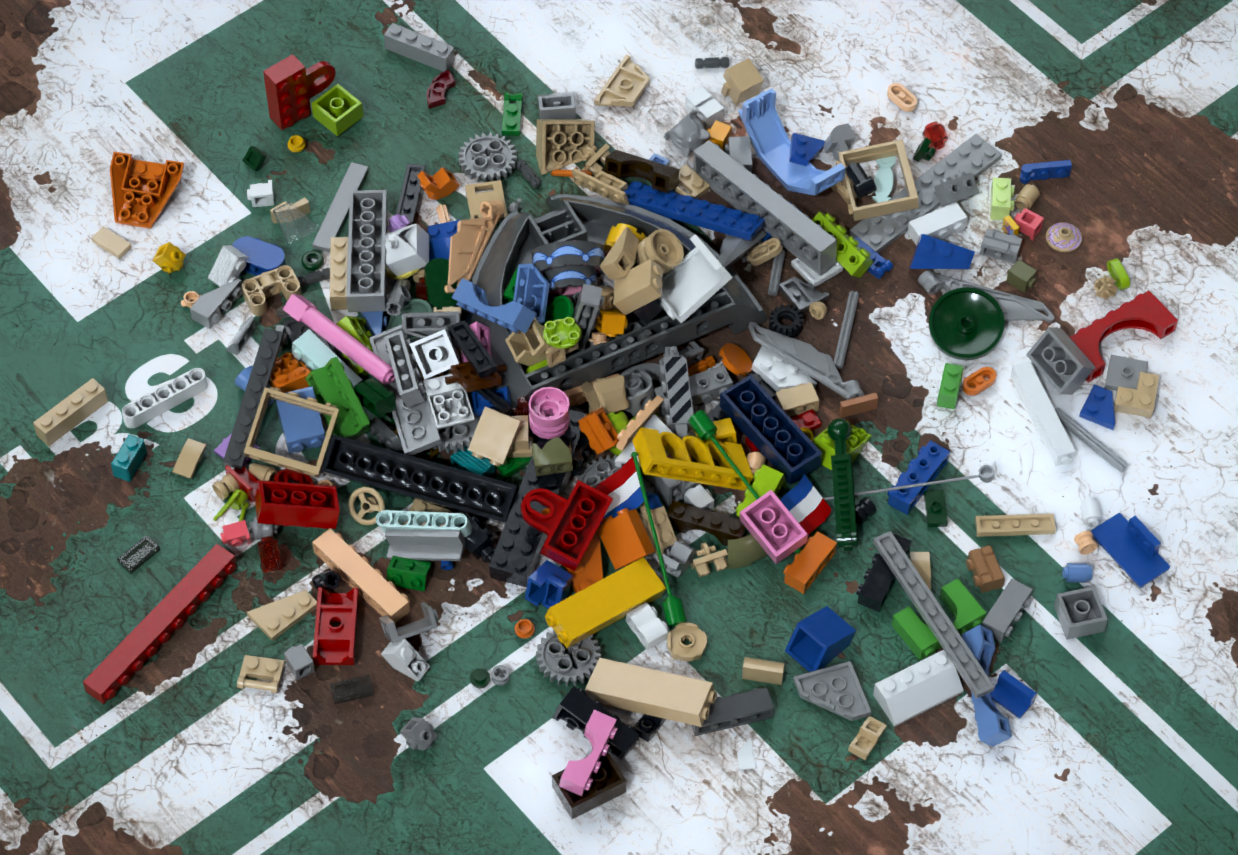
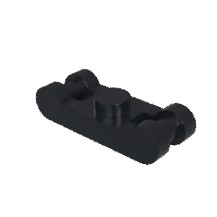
(581, 455)

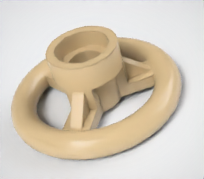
(376, 504)

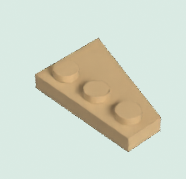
(282, 614)

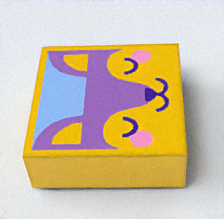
(1010, 226)

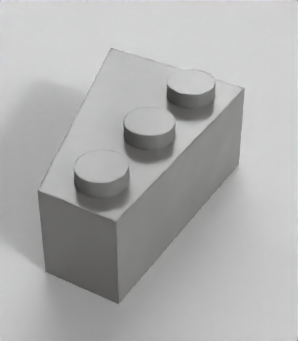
(428, 323)

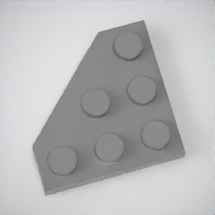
(834, 690)

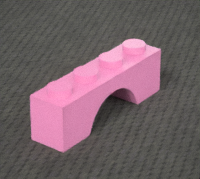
(578, 773)

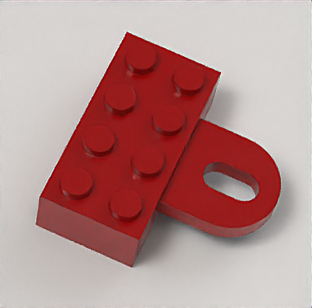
(291, 87)
(296, 503)
(569, 521)

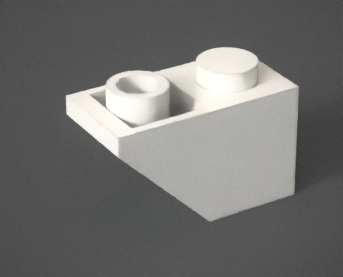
(405, 659)

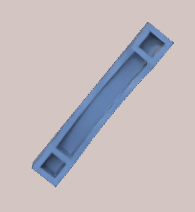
(510, 316)
(992, 725)

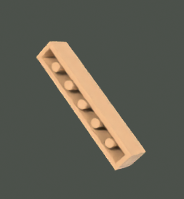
(359, 574)

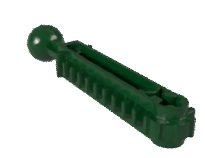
(843, 485)

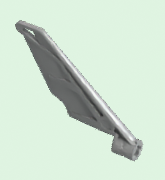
(1013, 306)
(807, 359)

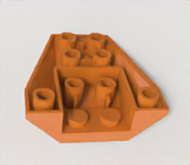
(141, 188)

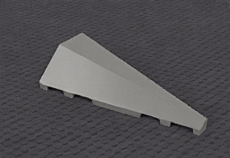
(734, 248)

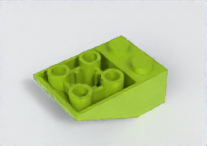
(854, 445)

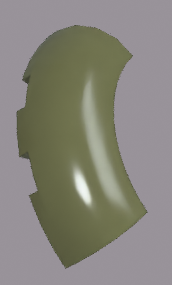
(744, 552)

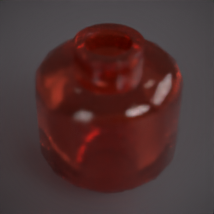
(937, 134)

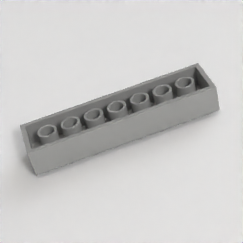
(367, 251)

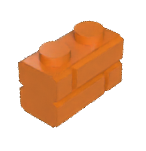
(598, 430)

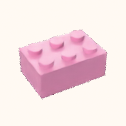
(773, 527)

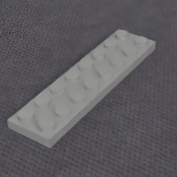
(416, 423)

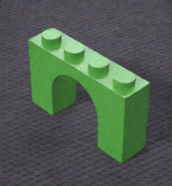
(919, 636)

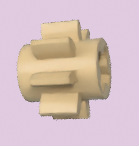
(1105, 287)

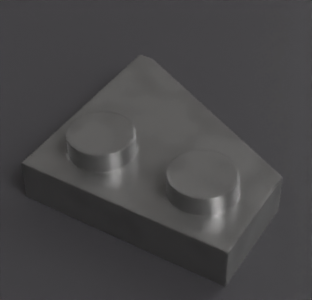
(801, 293)

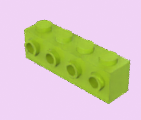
(848, 252)

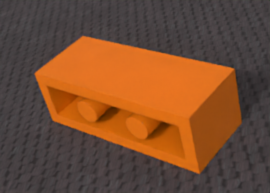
(810, 562)

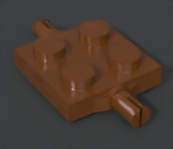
(470, 381)

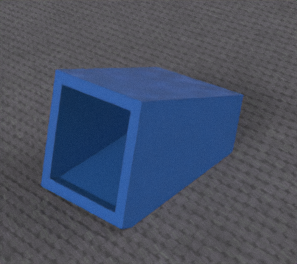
(819, 639)

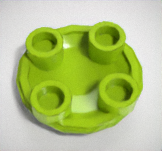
(562, 333)

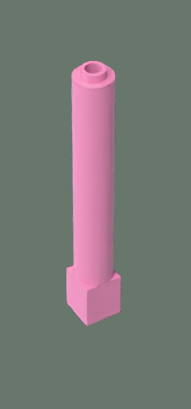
(306, 312)

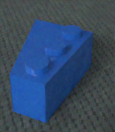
(939, 254)

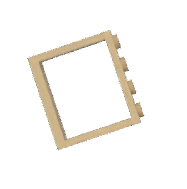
(873, 153)
(293, 399)

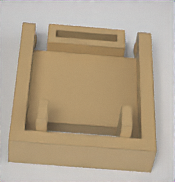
(475, 199)

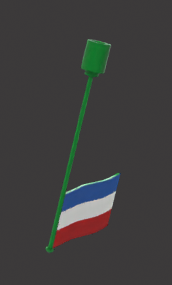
(629, 492)
(801, 501)

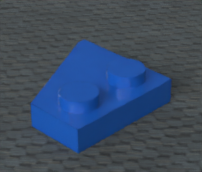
(1099, 407)

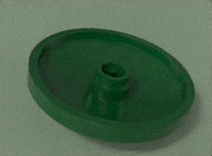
(966, 323)

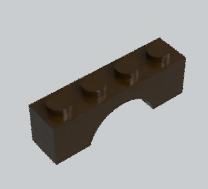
(627, 165)
(687, 517)

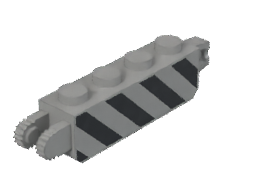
(677, 390)

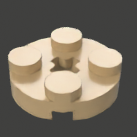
(686, 652)

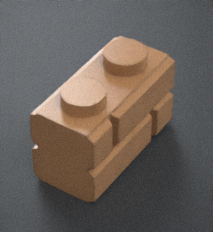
(985, 569)

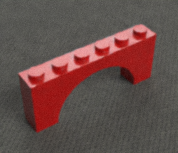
(1142, 313)

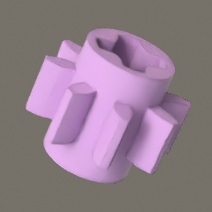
(397, 222)

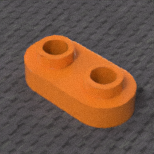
(978, 382)

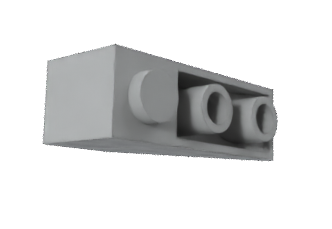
(212, 305)

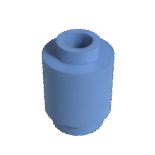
(1077, 572)

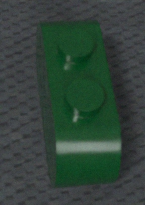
(435, 281)

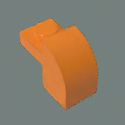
(439, 184)

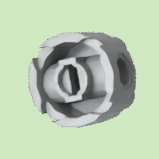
(638, 390)

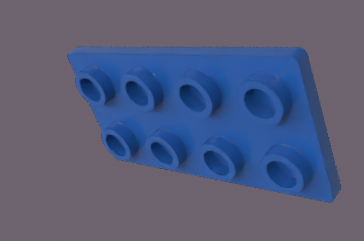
(1131, 548)

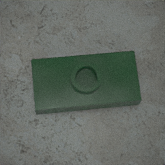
(935, 508)

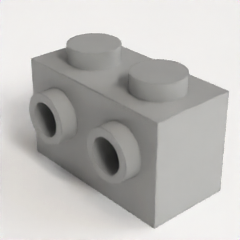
(956, 189)

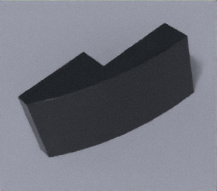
(648, 726)

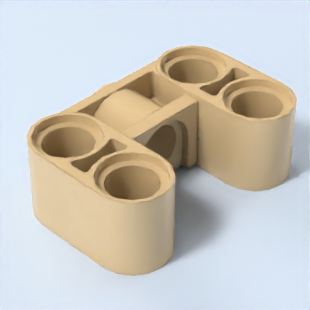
(268, 284)

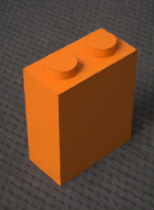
(625, 538)

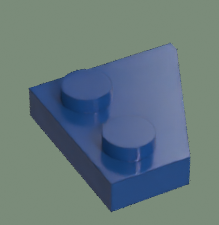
(804, 148)

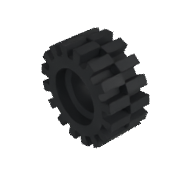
(789, 314)

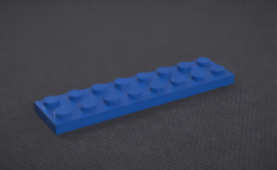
(695, 211)

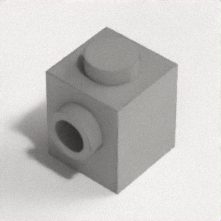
(299, 661)

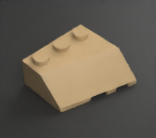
(562, 141)

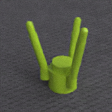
(236, 501)

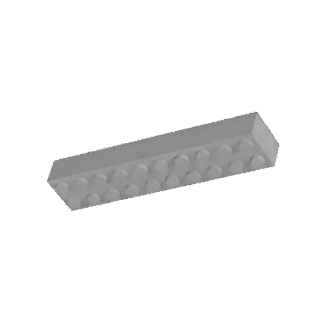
(752, 196)

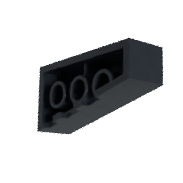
(576, 711)

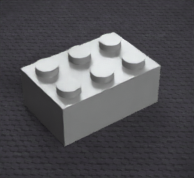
(1060, 361)

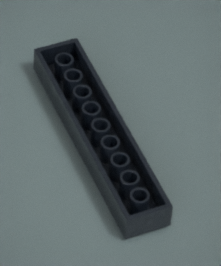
(419, 479)
(519, 542)

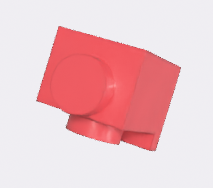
(1029, 223)
(235, 534)

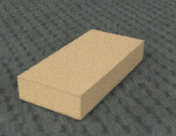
(111, 242)

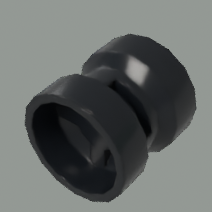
(864, 509)

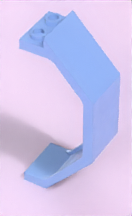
(774, 148)

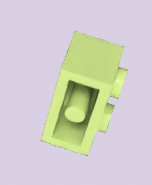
(1001, 198)

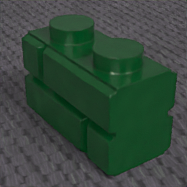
(375, 397)

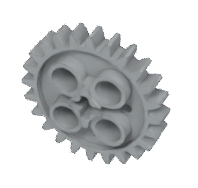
(487, 157)
(457, 436)
(598, 471)
(551, 662)

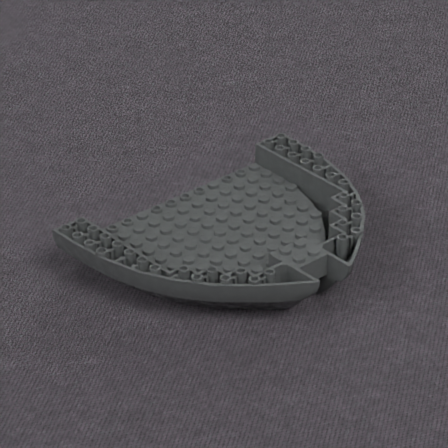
(591, 220)

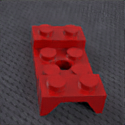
(331, 643)

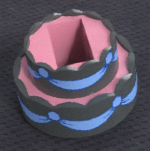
(569, 265)

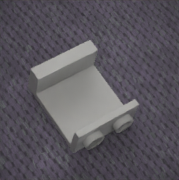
(396, 634)

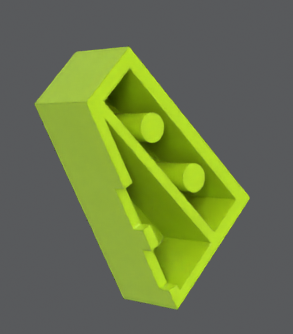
(355, 327)
(765, 480)

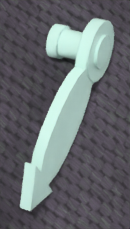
(884, 179)

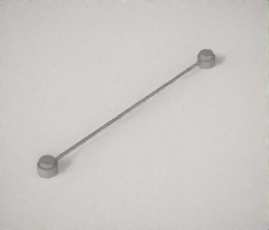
(986, 474)

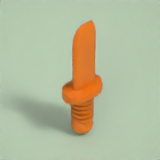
(567, 173)

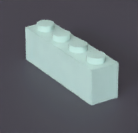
(317, 354)

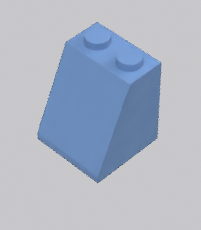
(299, 425)

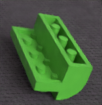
(334, 387)

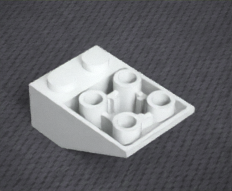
(447, 402)

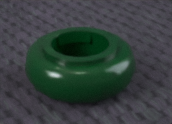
(312, 255)

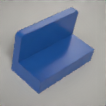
(1013, 694)

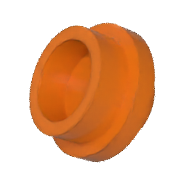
(524, 628)

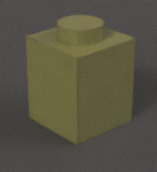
(1022, 276)

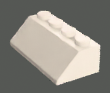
(918, 688)

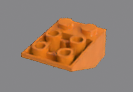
(289, 374)

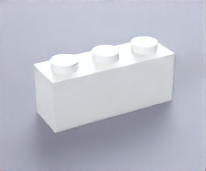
(938, 223)

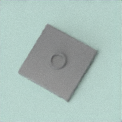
(1124, 372)

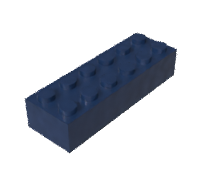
(770, 429)

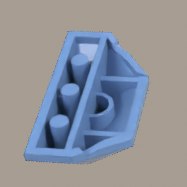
(531, 290)

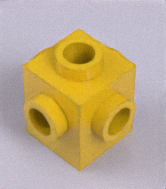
(169, 258)

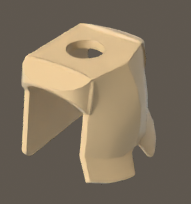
(606, 393)

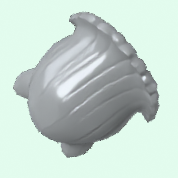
(688, 134)

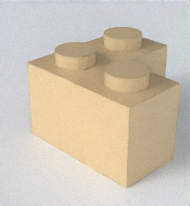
(1138, 400)

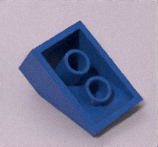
(440, 239)

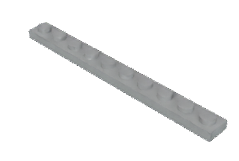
(933, 615)

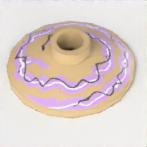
(1063, 237)

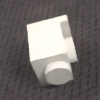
(261, 194)

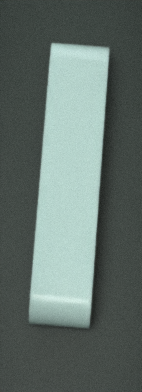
(416, 518)

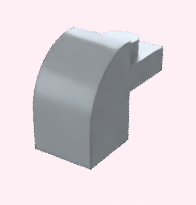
(839, 140)
(679, 558)

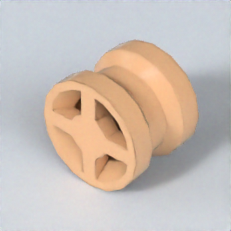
(1085, 542)

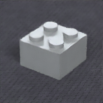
(1080, 612)

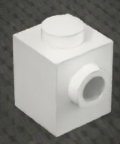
(699, 498)

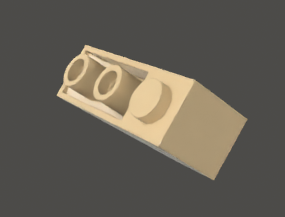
(621, 256)

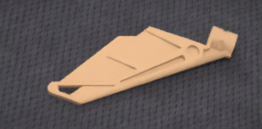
(471, 241)

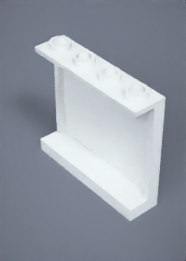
(692, 282)

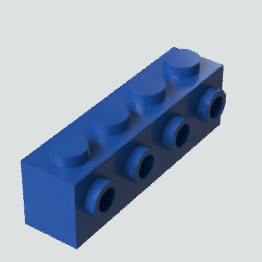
(923, 469)

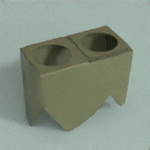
(552, 458)

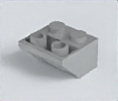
(556, 106)

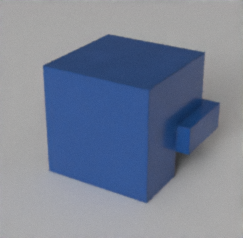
(548, 585)

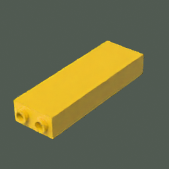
(604, 602)

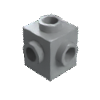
(418, 734)

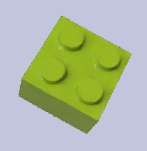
(337, 109)

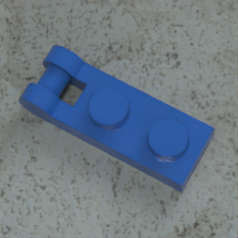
(1045, 170)
(885, 265)

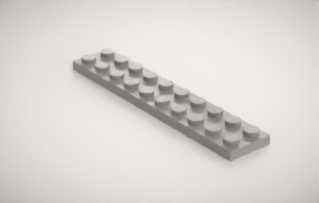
(970, 157)

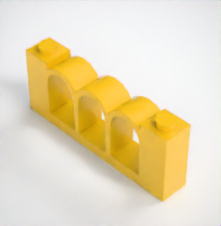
(654, 461)

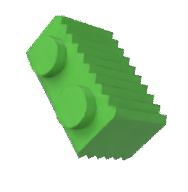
(950, 386)

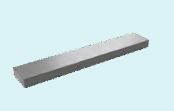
(340, 207)

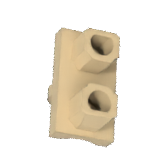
(591, 164)
(701, 564)

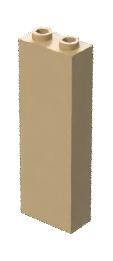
(651, 692)

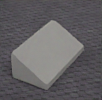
(242, 336)

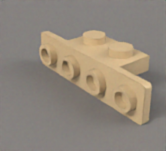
(603, 184)

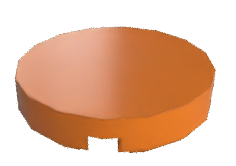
(735, 359)

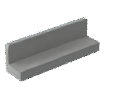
(425, 544)

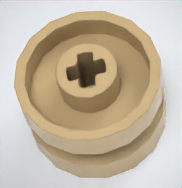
(662, 248)

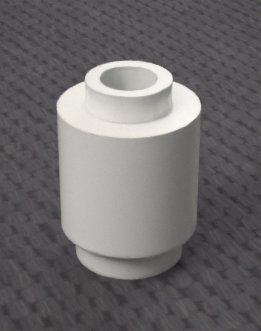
(1091, 512)

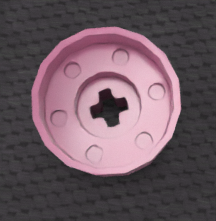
(549, 412)

